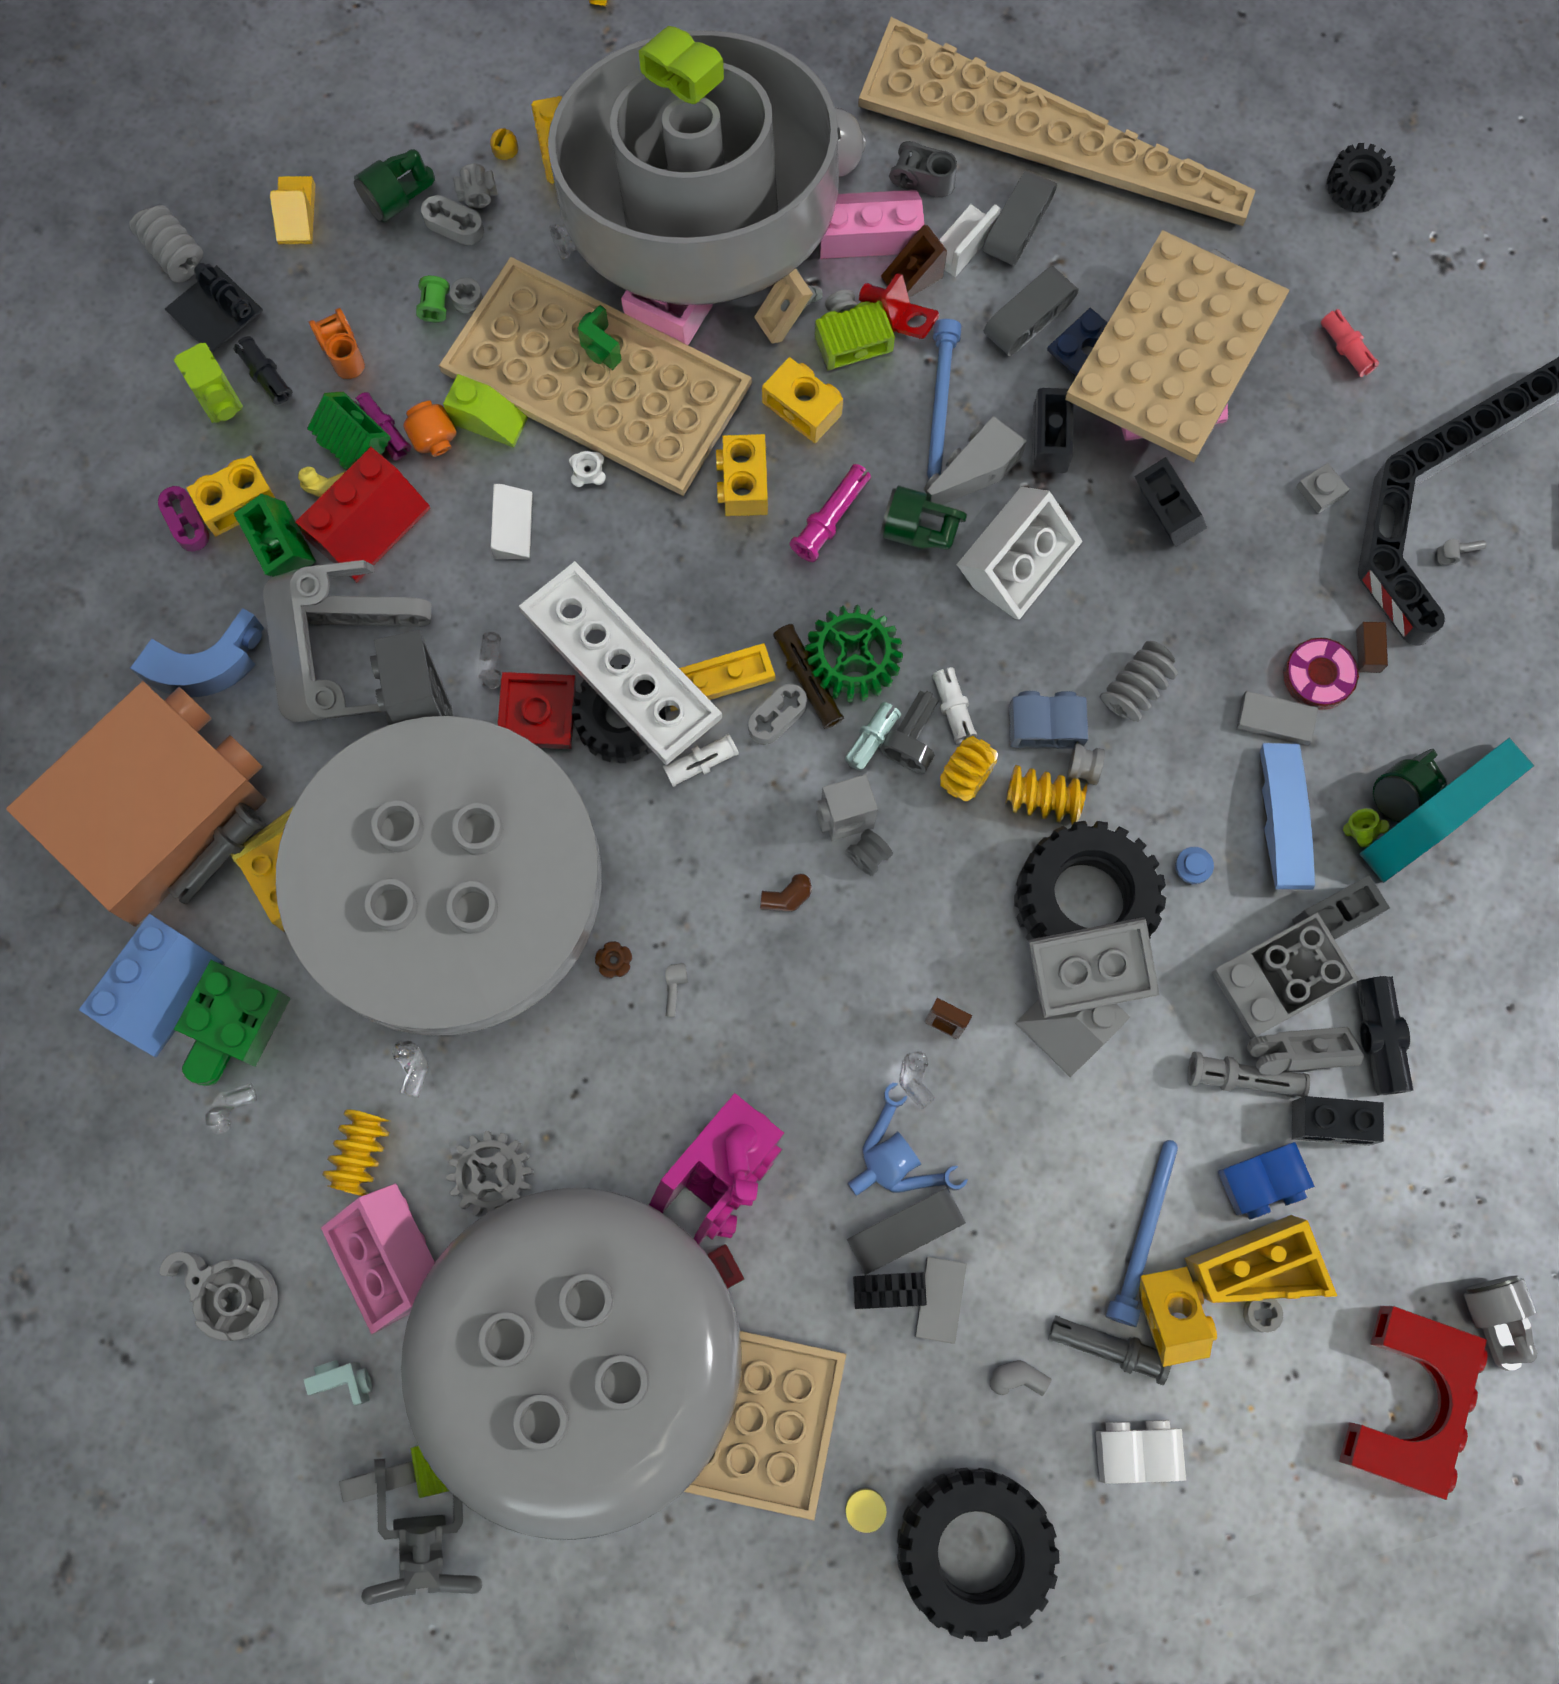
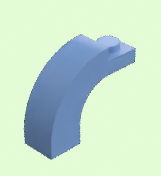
(204, 671)

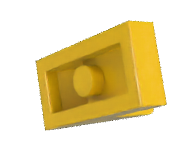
(293, 209)

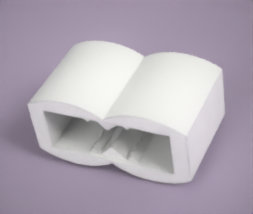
(1140, 1454)

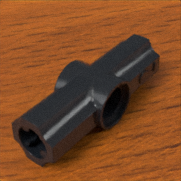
(1384, 1035)

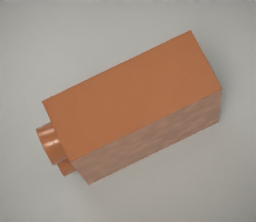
(138, 800)

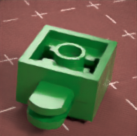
(227, 1019)

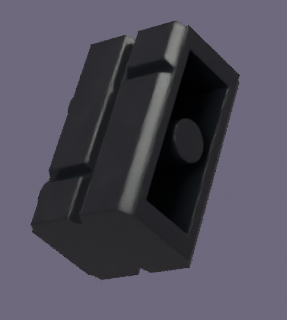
(1052, 431)

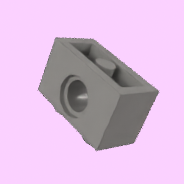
(847, 808)

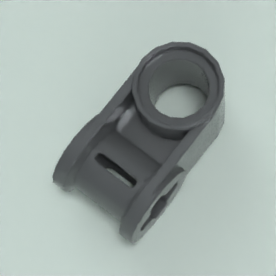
(924, 169)

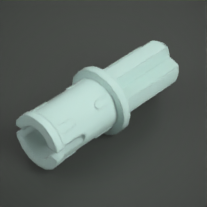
(872, 736)

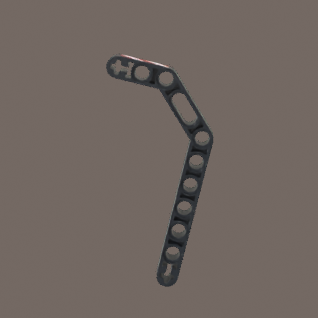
(1412, 470)

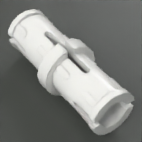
(954, 704)
(723, 748)

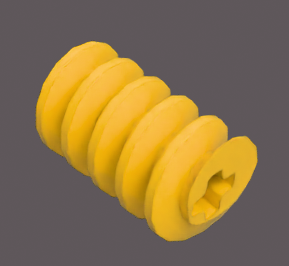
(1045, 794)
(356, 1152)

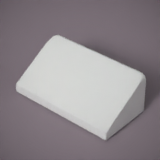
(511, 522)

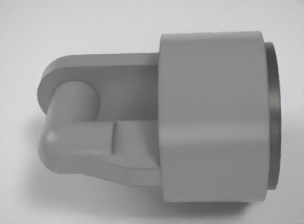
(1503, 1313)

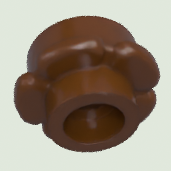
(617, 969)

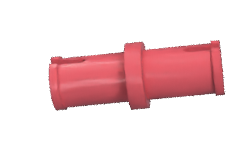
(1349, 343)

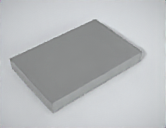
(1094, 967)

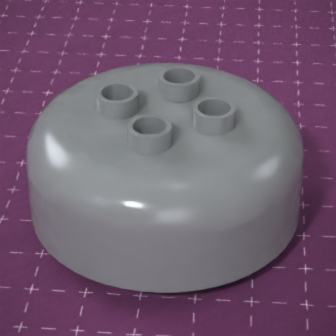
(702, 193)
(571, 1363)

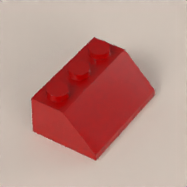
(363, 512)

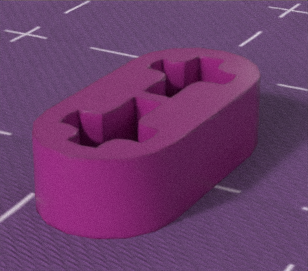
(177, 521)

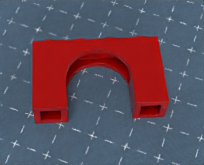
(1454, 1364)

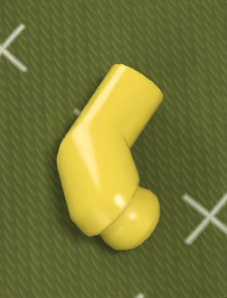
(315, 483)

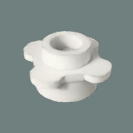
(587, 459)

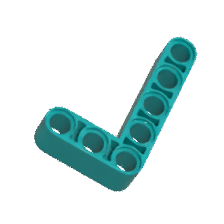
(1446, 810)

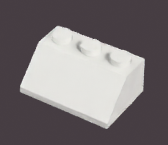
(1020, 551)

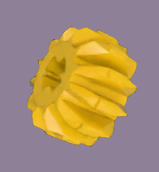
(968, 768)

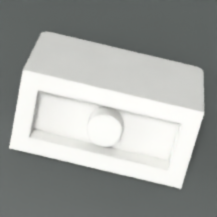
(967, 237)

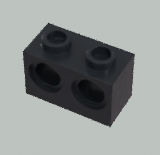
(1171, 502)
(1338, 1120)

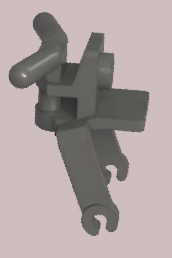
(418, 1551)

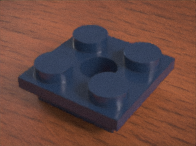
(1082, 333)

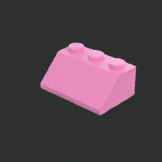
(872, 224)
(380, 1255)

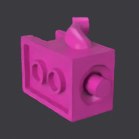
(723, 1166)

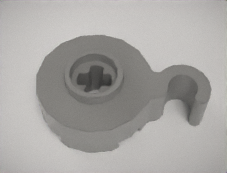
(210, 1290)

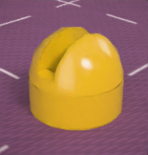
(508, 146)

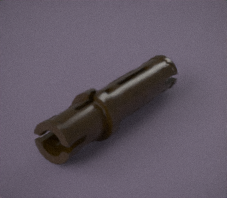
(788, 640)

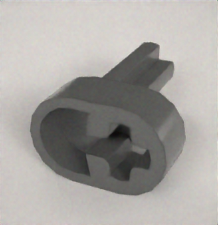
(903, 745)

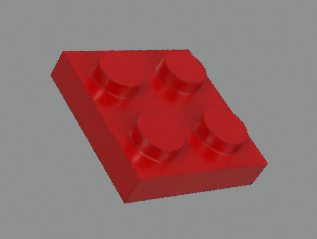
(538, 707)

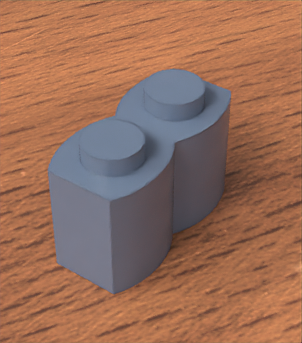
(1048, 721)

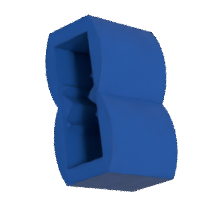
(1265, 1180)

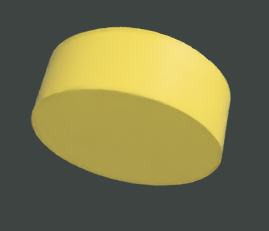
(865, 1510)

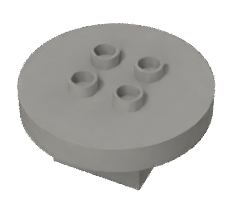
(439, 875)

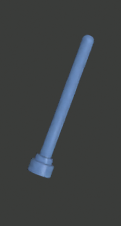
(947, 335)
(1125, 1305)

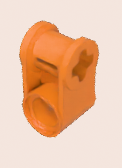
(337, 341)

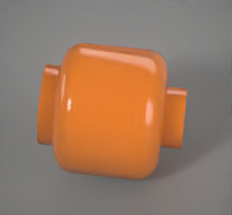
(429, 428)

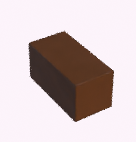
(1372, 647)

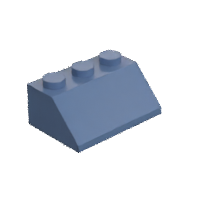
(148, 985)

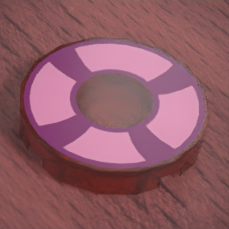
(1321, 673)

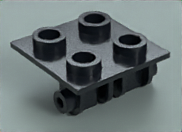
(213, 307)

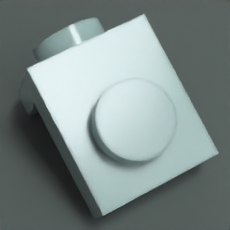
(331, 1376)

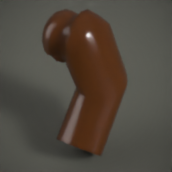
(790, 898)

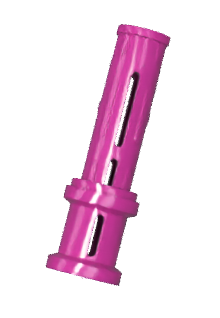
(822, 524)

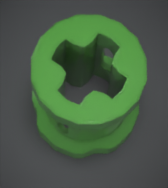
(432, 299)

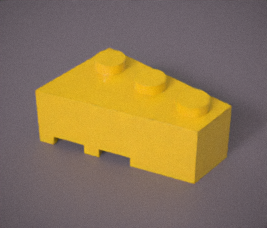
(1263, 1264)

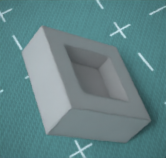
(1322, 488)

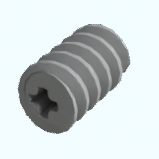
(167, 242)
(1139, 681)

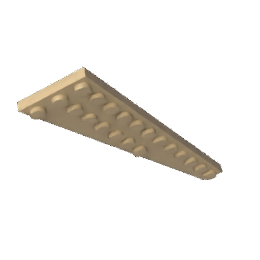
(969, 101)

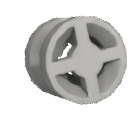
(1086, 764)

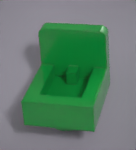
(595, 341)

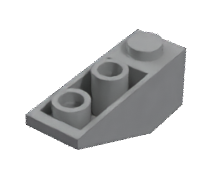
(983, 462)

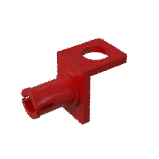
(898, 307)

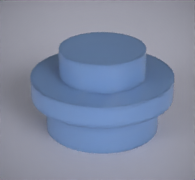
(1194, 865)

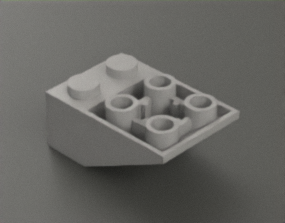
(1284, 975)

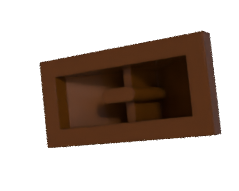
(919, 262)

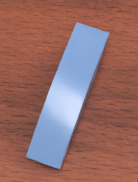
(1288, 816)

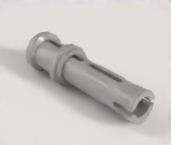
(1229, 1073)

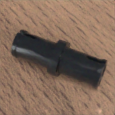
(263, 370)

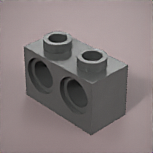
(1348, 907)

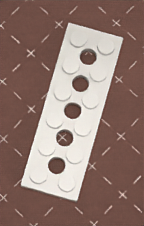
(614, 685)

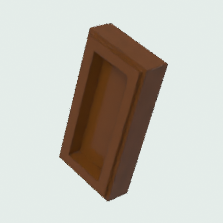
(948, 1018)

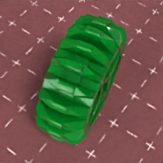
(834, 633)

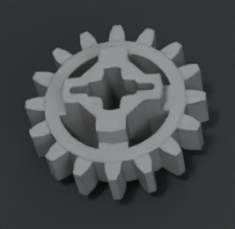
(501, 1159)

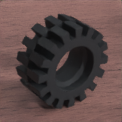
(1367, 162)
(889, 1290)

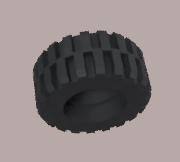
(1091, 847)
(1024, 1587)

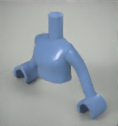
(894, 1159)

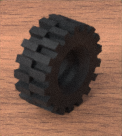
(598, 734)

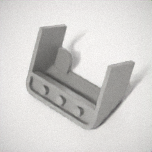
(285, 599)

